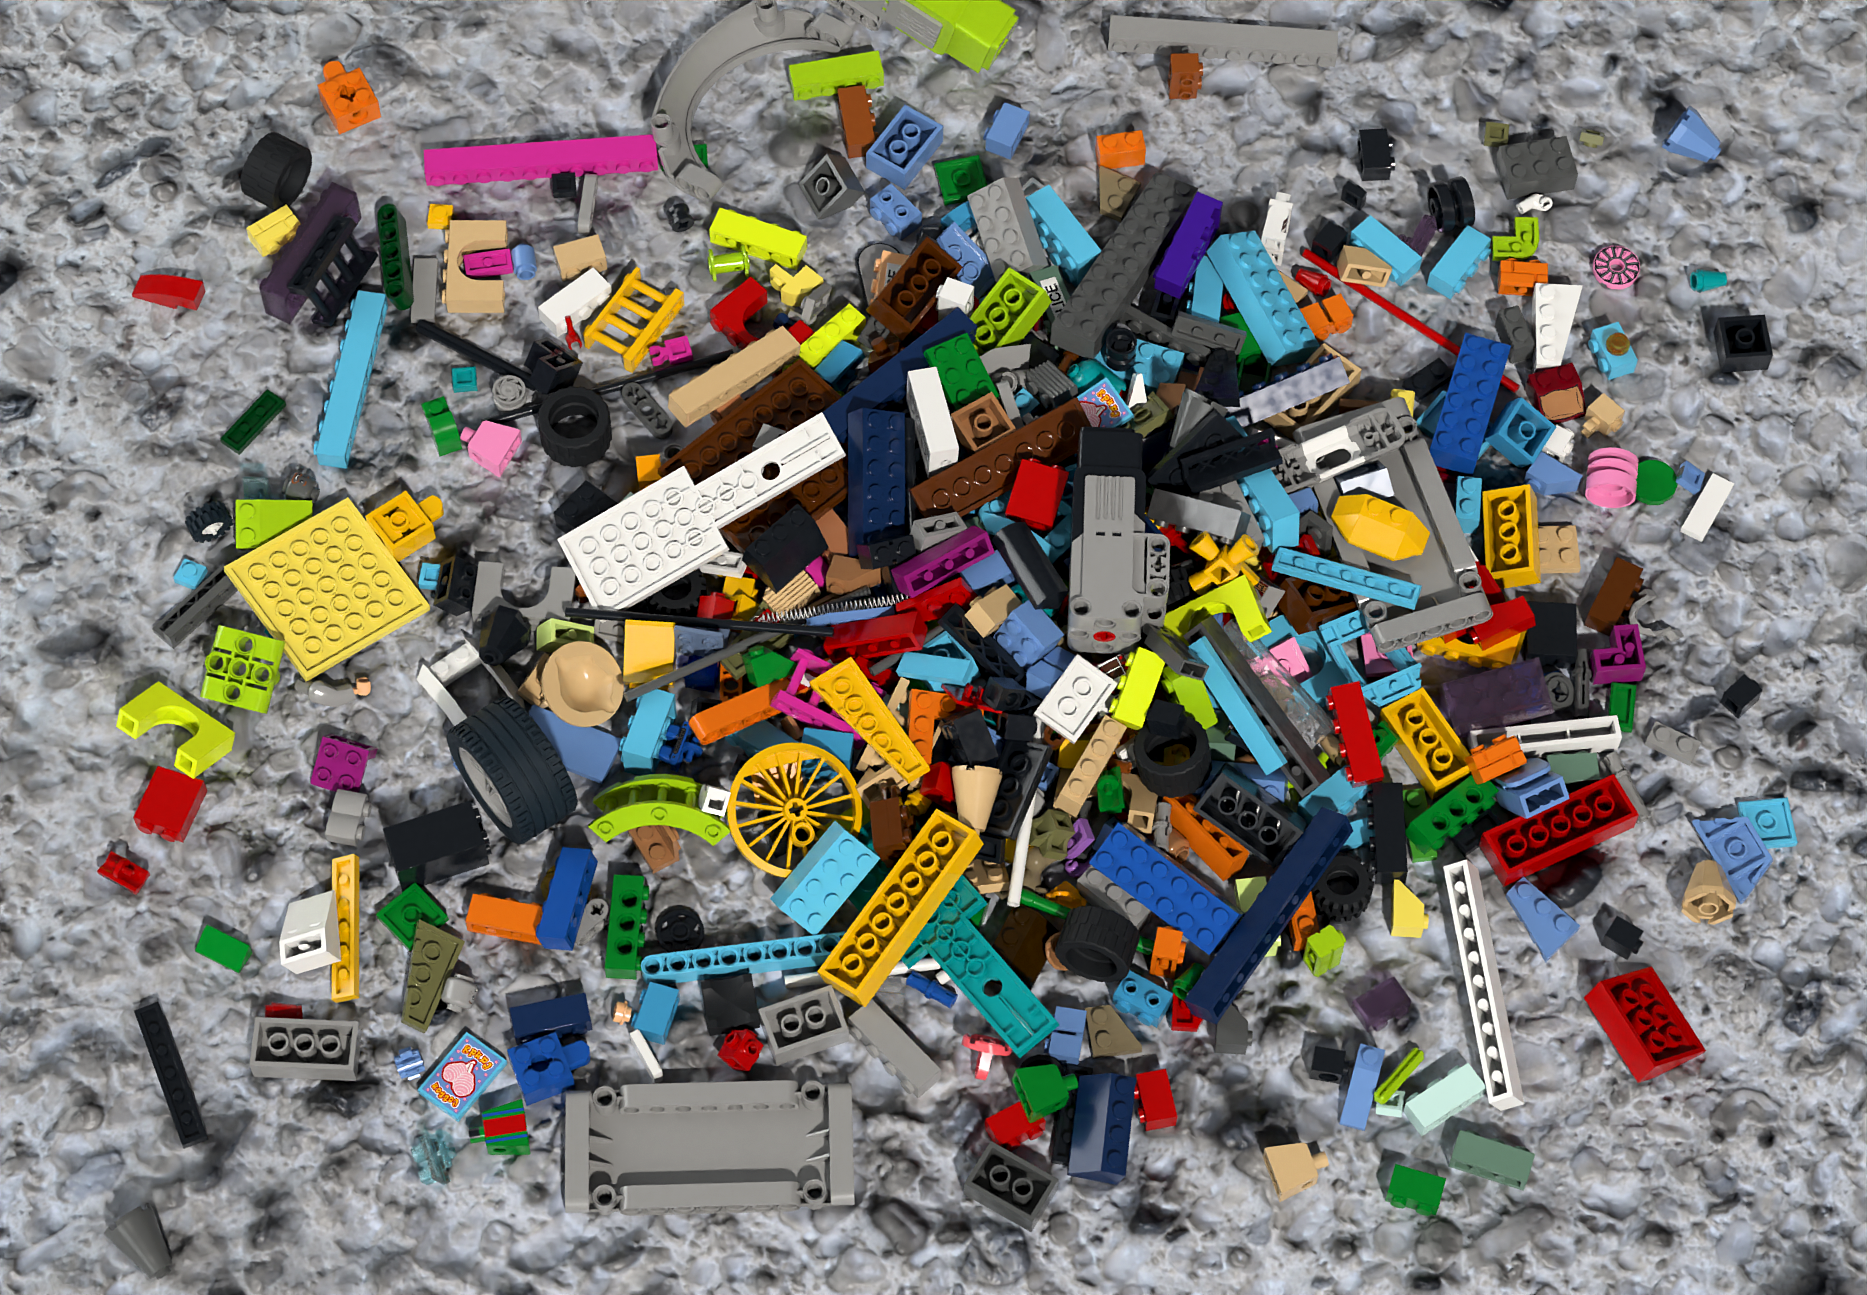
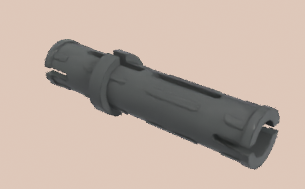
(1582, 675)

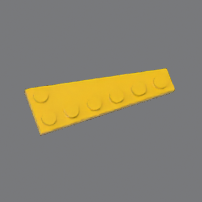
(861, 707)

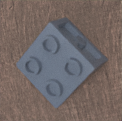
(700, 640)

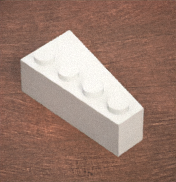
(1551, 322)

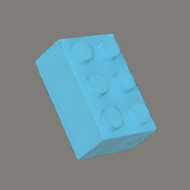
(647, 732)

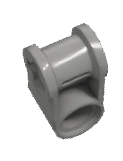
(591, 922)

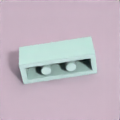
(1444, 1098)

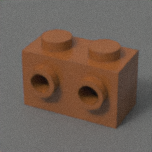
(1184, 76)

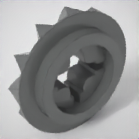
(1564, 687)

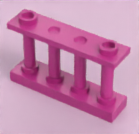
(809, 711)

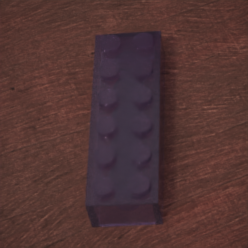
(275, 296)

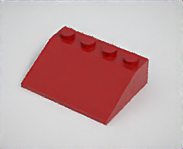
(1644, 1023)

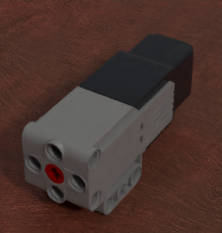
(1107, 564)

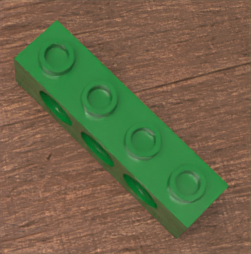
(1422, 829)
(626, 889)

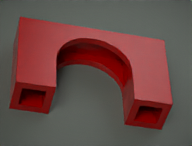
(735, 310)

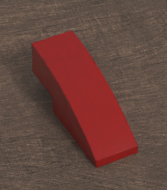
(170, 291)

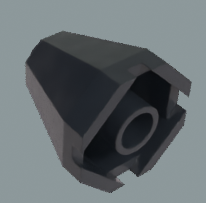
(502, 634)

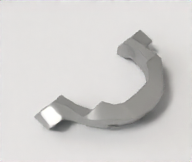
(1648, 595)

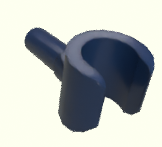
(782, 320)

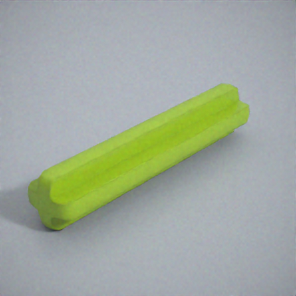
(1398, 1076)

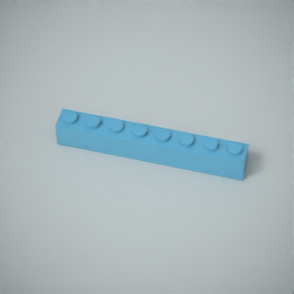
(351, 379)

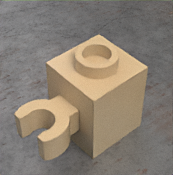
(1602, 416)

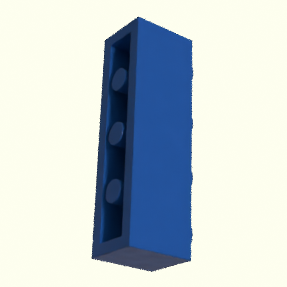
(566, 898)

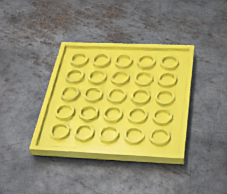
(327, 589)

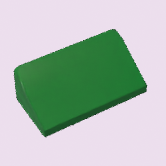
(223, 949)

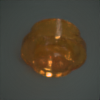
(1617, 344)

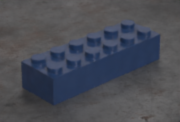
(875, 476)

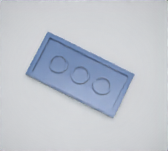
(581, 749)

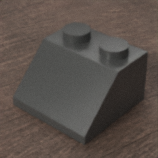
(831, 186)

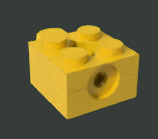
(402, 515)

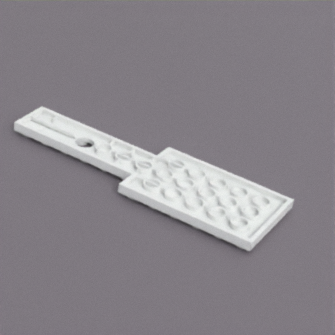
(677, 524)

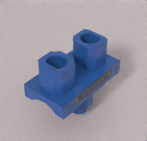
(683, 746)

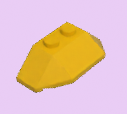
(1379, 527)

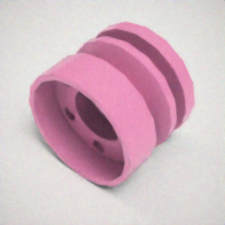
(1611, 477)

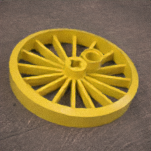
(777, 757)

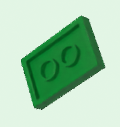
(960, 371)

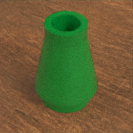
(1187, 980)

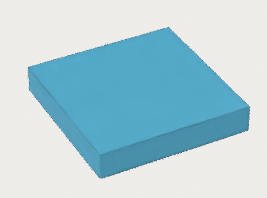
(1771, 821)

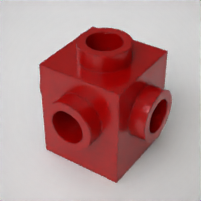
(740, 1049)

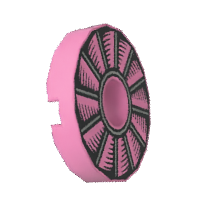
(1620, 256)

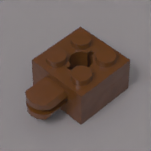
(891, 826)

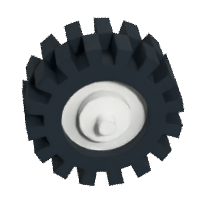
(209, 521)

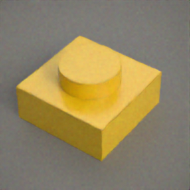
(440, 216)

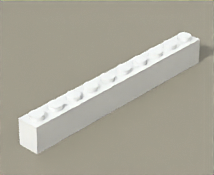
(1483, 985)

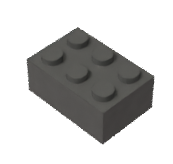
(1536, 167)
(1011, 1186)

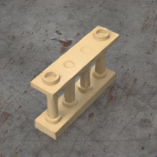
(872, 758)

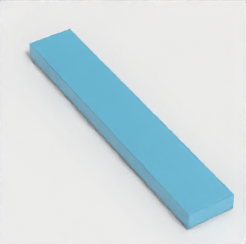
(1346, 578)
(1238, 709)

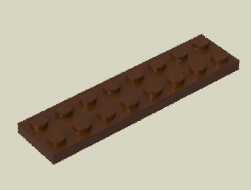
(995, 467)

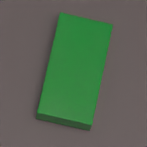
(1622, 704)

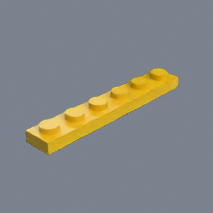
(346, 884)

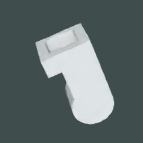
(713, 799)

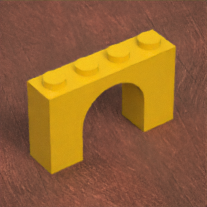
(1495, 657)

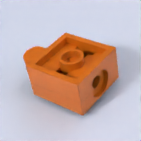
(347, 97)

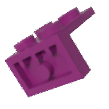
(341, 763)

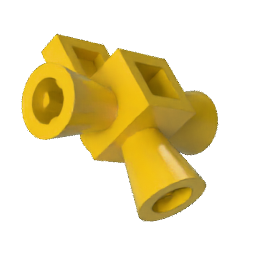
(1222, 563)

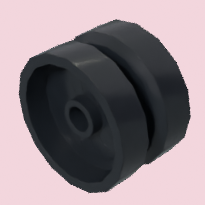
(1451, 204)

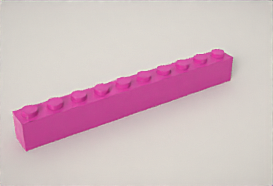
(540, 160)

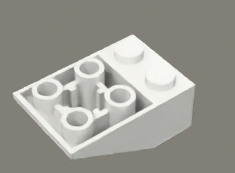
(310, 933)

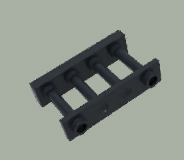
(317, 262)

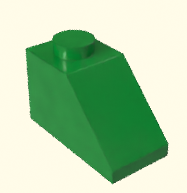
(766, 666)

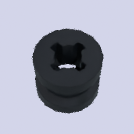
(680, 217)

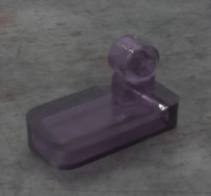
(1422, 235)

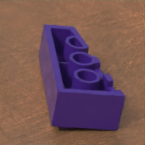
(1188, 245)

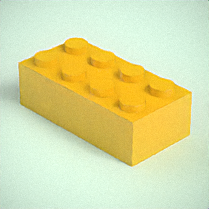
(1512, 536)
(1427, 743)

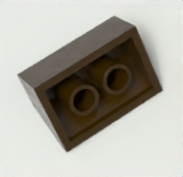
(1023, 943)

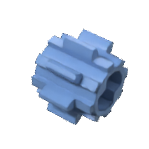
(409, 1063)

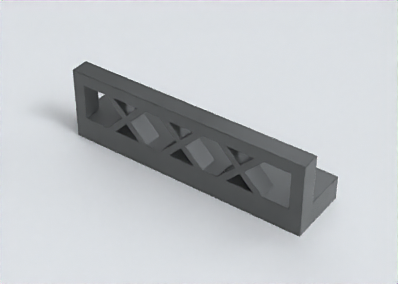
(198, 610)

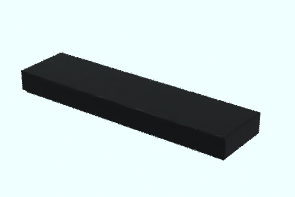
(1063, 1134)

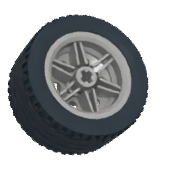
(512, 770)

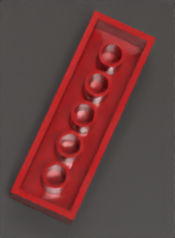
(1559, 832)

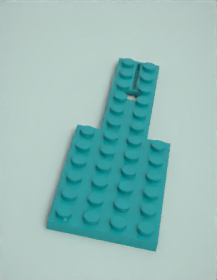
(968, 958)

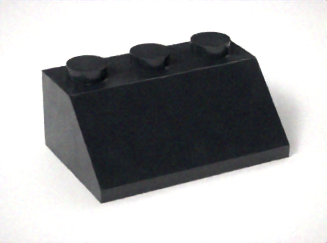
(785, 549)

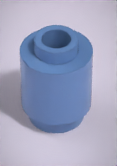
(524, 261)

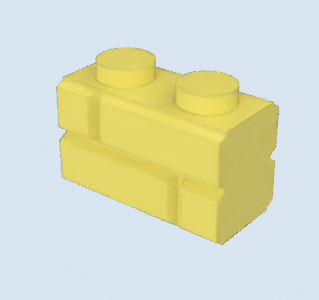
(273, 231)

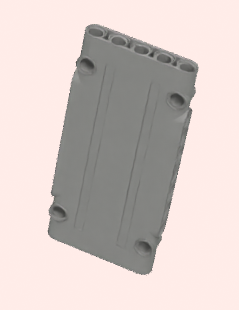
(1446, 561)
(709, 1148)

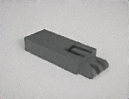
(1174, 652)

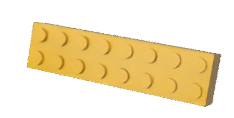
(900, 907)

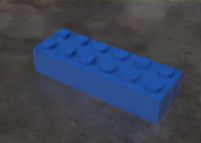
(1469, 403)
(1166, 888)

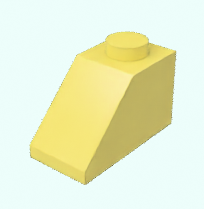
(1406, 912)

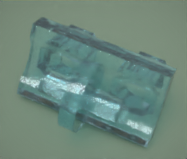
(437, 1157)

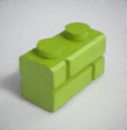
(1324, 950)

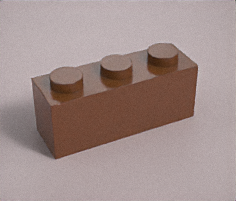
(856, 120)

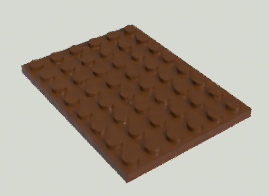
(784, 404)

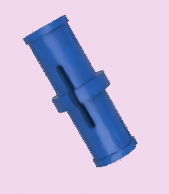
(932, 989)

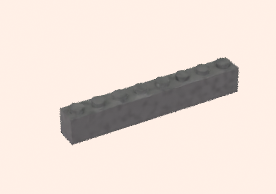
(1303, 766)

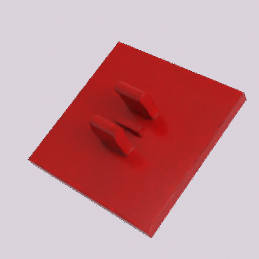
(968, 697)

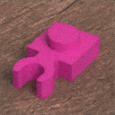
(675, 350)

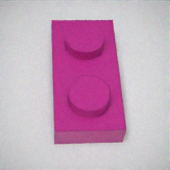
(488, 264)

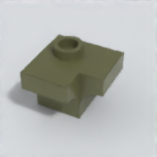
(1052, 834)

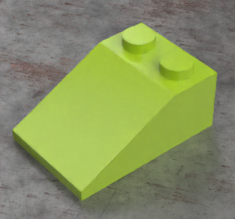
(264, 520)

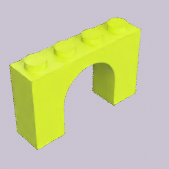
(1235, 598)
(164, 706)

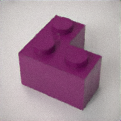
(1623, 660)

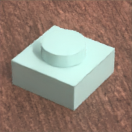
(1393, 1106)

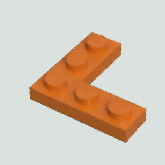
(922, 710)

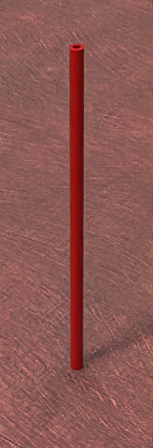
(1397, 312)

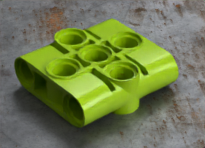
(249, 697)

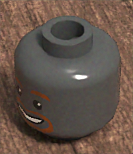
(300, 487)

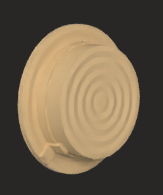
(582, 684)

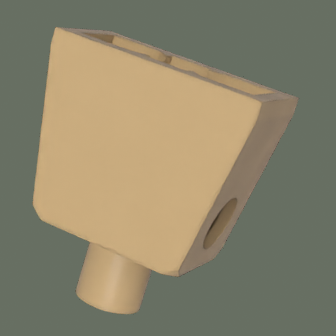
(1293, 1168)

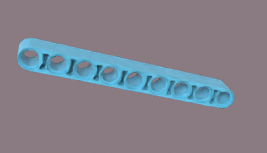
(740, 954)

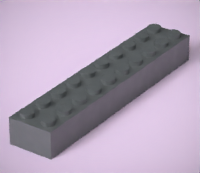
(1122, 267)

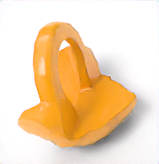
(1066, 895)

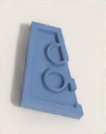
(1544, 920)

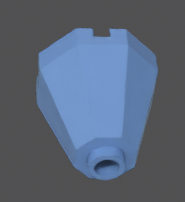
(1692, 137)

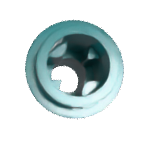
(1706, 280)

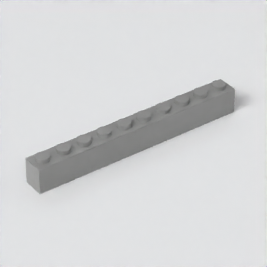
(1223, 40)

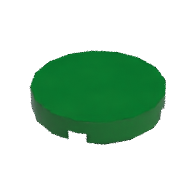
(1655, 482)

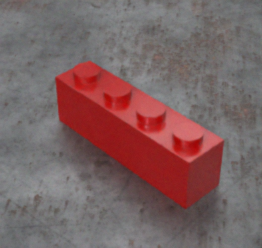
(876, 637)
(1355, 734)

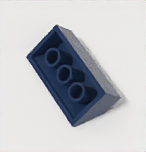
(1101, 1127)

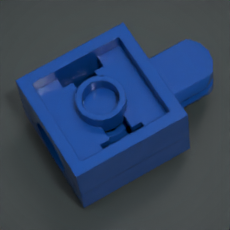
(553, 1072)

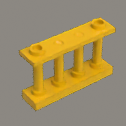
(645, 337)

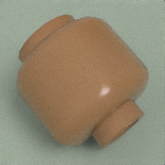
(1178, 846)

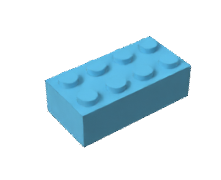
(1062, 235)
(1154, 363)
(824, 878)

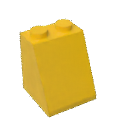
(648, 652)

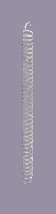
(823, 610)

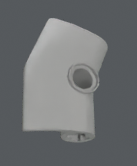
(1008, 364)

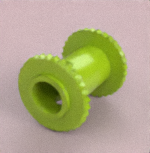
(728, 263)

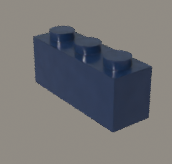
(559, 1015)

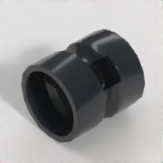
(1120, 349)

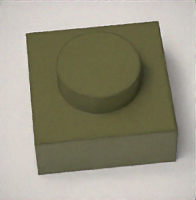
(1496, 134)
(1591, 138)

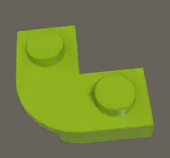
(1520, 246)

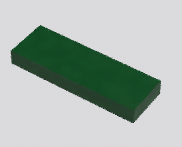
(253, 422)

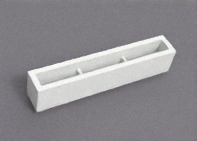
(1568, 736)

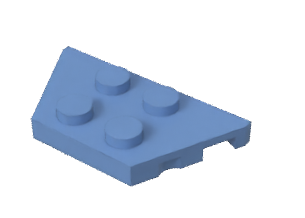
(1738, 851)

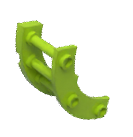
(655, 801)

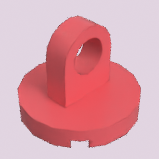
(986, 1046)

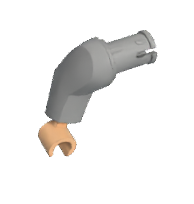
(324, 694)

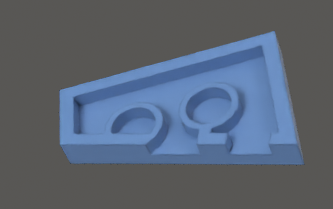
(975, 263)

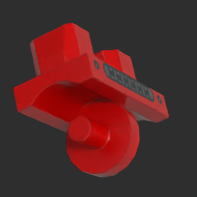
(124, 873)

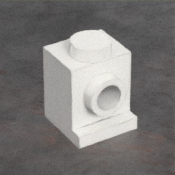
(1559, 444)

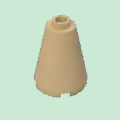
(975, 794)

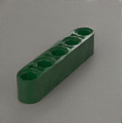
(395, 257)

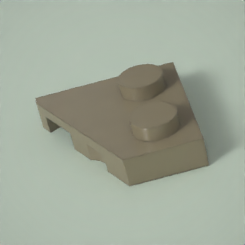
(1116, 193)
(1109, 1033)

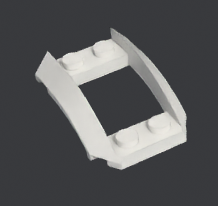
(452, 668)

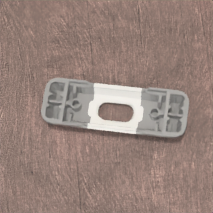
(1364, 437)

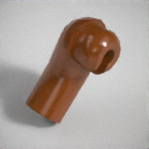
(1125, 766)

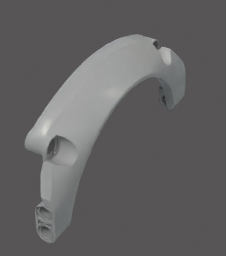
(737, 38)

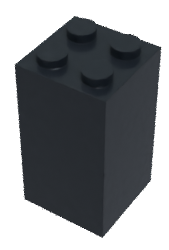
(438, 845)

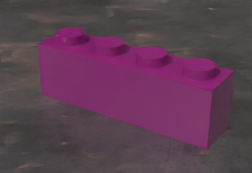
(942, 561)

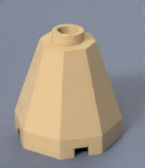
(1708, 894)

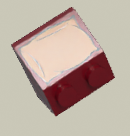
(1557, 393)

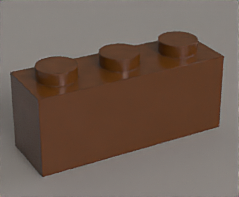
(1615, 596)

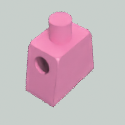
(492, 445)

